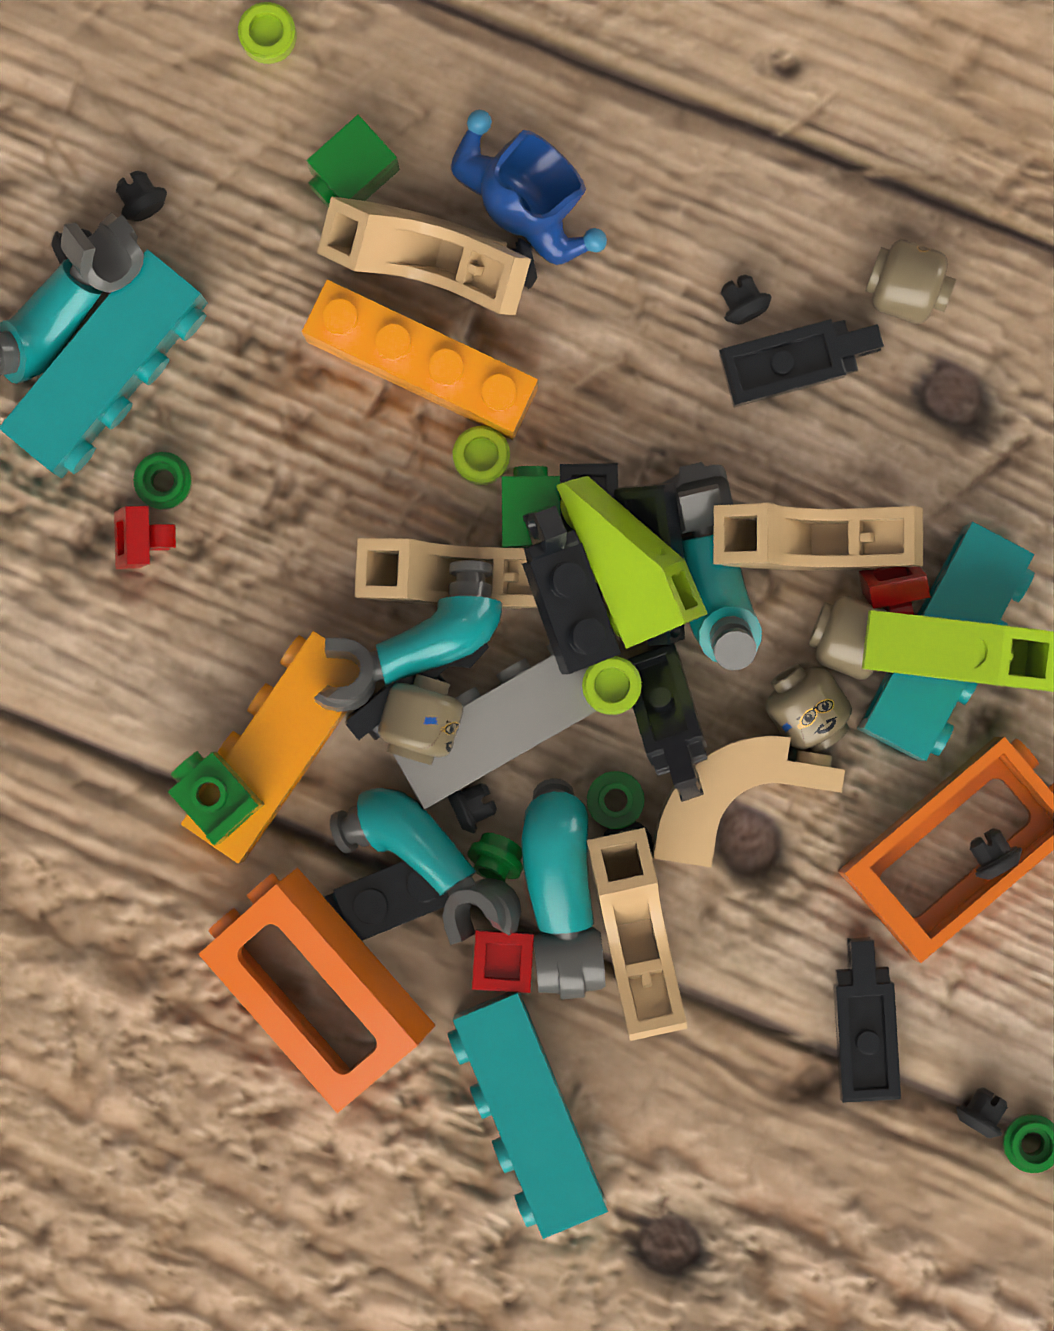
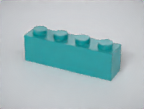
(104, 367)
(971, 586)
(529, 1114)

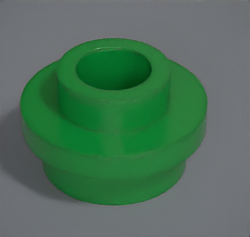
(145, 475)
(599, 789)
(496, 857)
(1036, 1161)

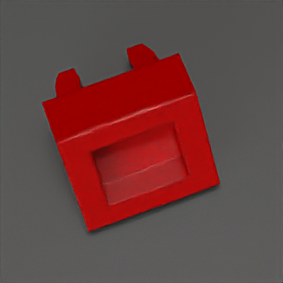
(137, 538)
(894, 588)
(502, 961)

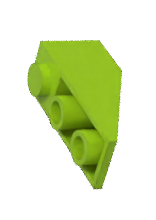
(637, 572)
(959, 650)

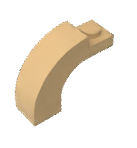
(424, 249)
(817, 538)
(419, 571)
(689, 828)
(636, 933)

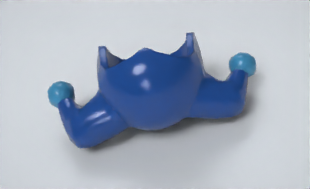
(526, 190)

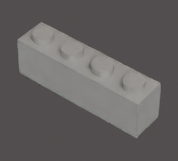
(501, 725)

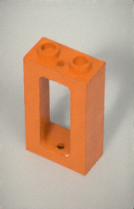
(971, 895)
(341, 961)

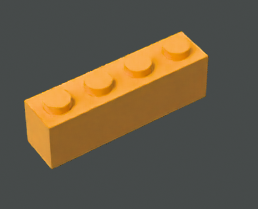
(420, 359)
(280, 738)

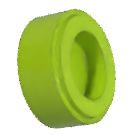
(267, 32)
(481, 455)
(612, 686)

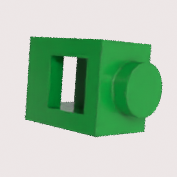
(236, 799)

